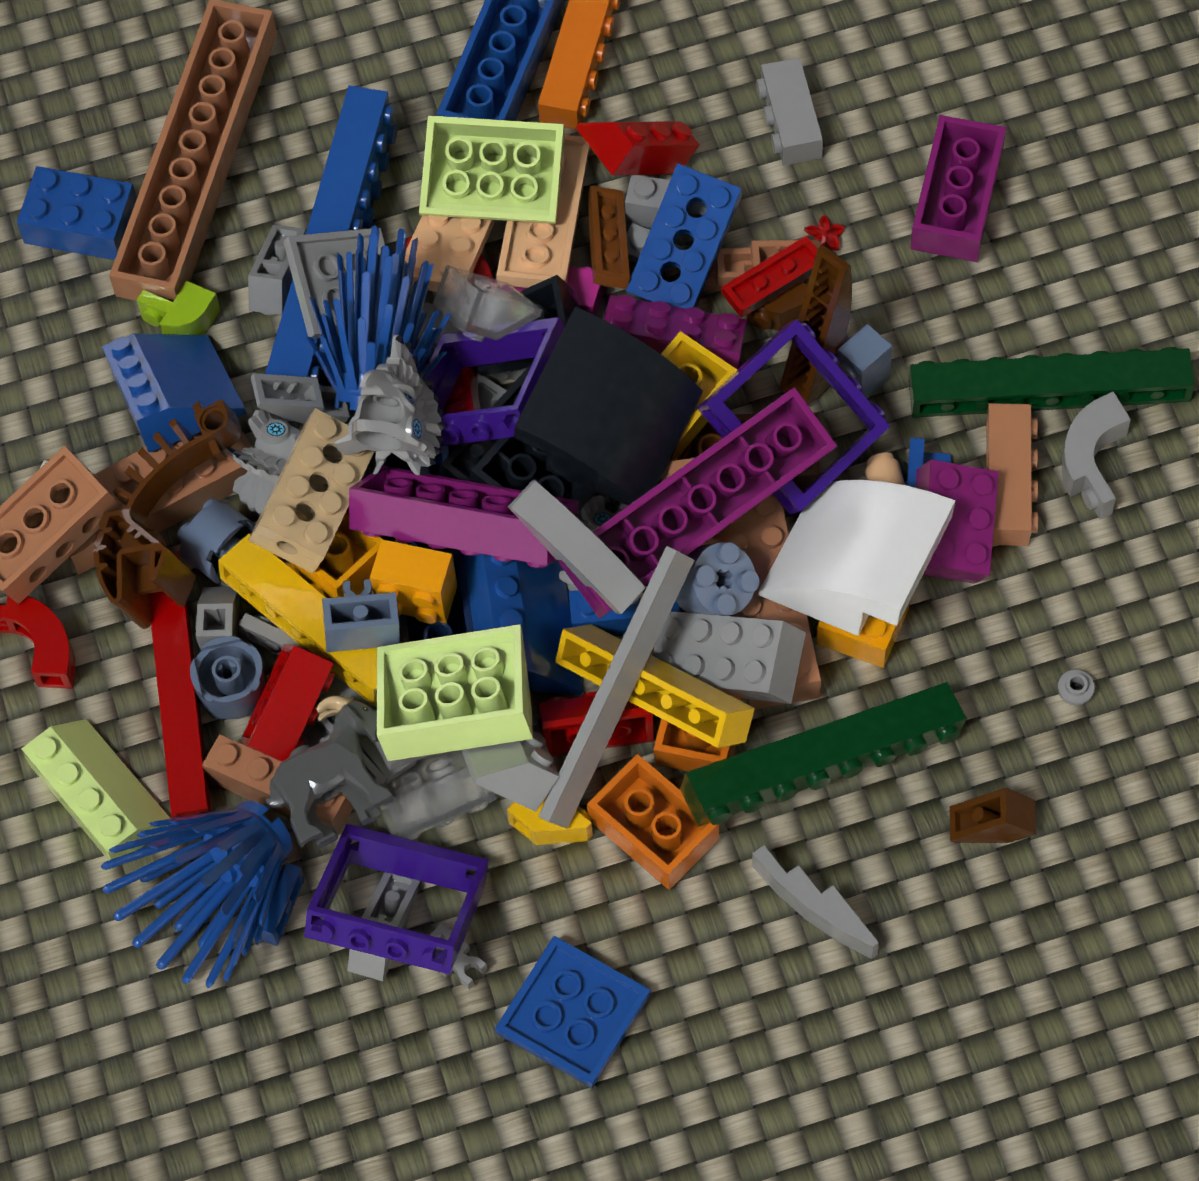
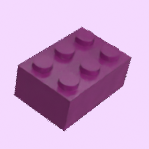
(968, 539)

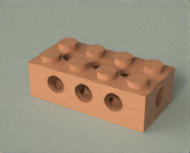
(49, 521)

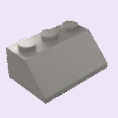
(515, 770)

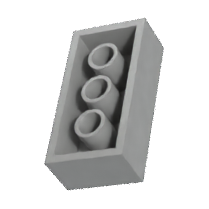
(734, 653)

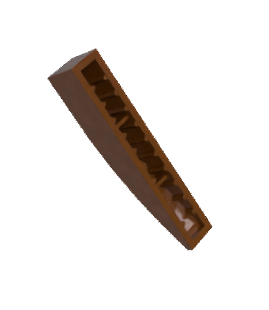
(827, 313)

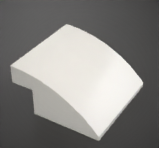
(858, 552)

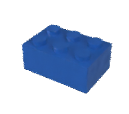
(76, 212)

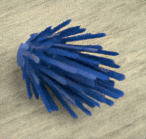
(380, 312)

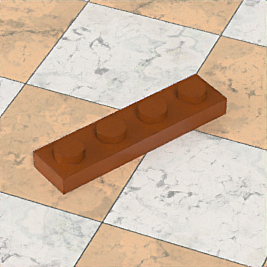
(608, 237)

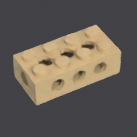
(310, 494)

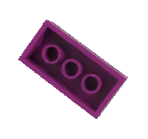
(958, 188)
(659, 323)

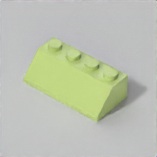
(93, 785)

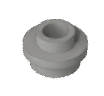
(1072, 696)

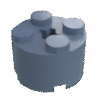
(212, 535)
(718, 581)
(223, 659)

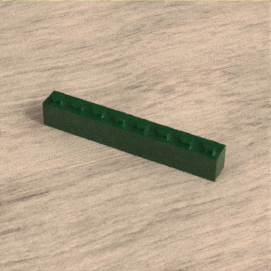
(1050, 381)
(822, 755)

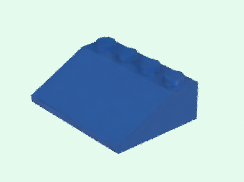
(165, 378)
(528, 596)

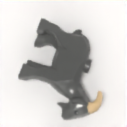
(327, 770)

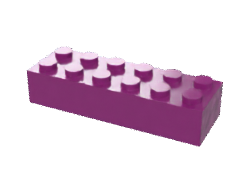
(446, 515)

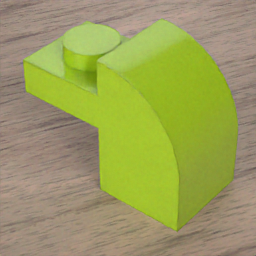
(188, 314)

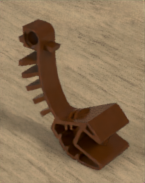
(129, 552)

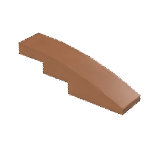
(736, 261)

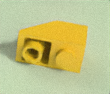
(543, 832)

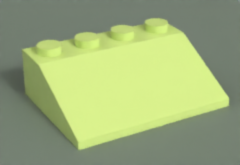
(492, 169)
(453, 693)

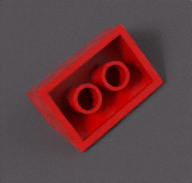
(640, 146)
(287, 702)
(563, 718)

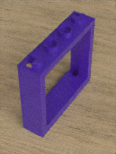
(529, 341)
(846, 386)
(405, 859)

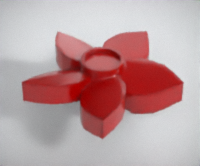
(826, 233)

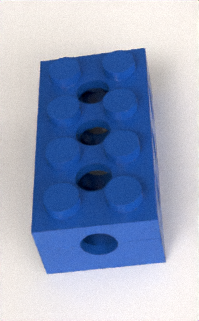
(673, 221)

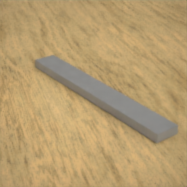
(616, 687)

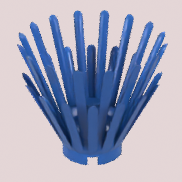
(239, 854)

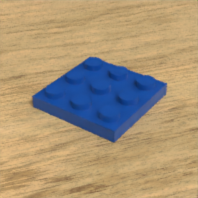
(573, 1011)

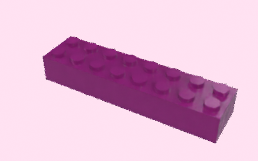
(713, 489)

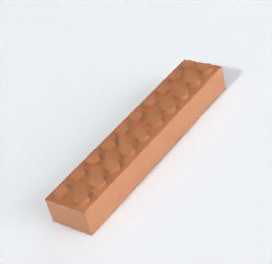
(194, 151)

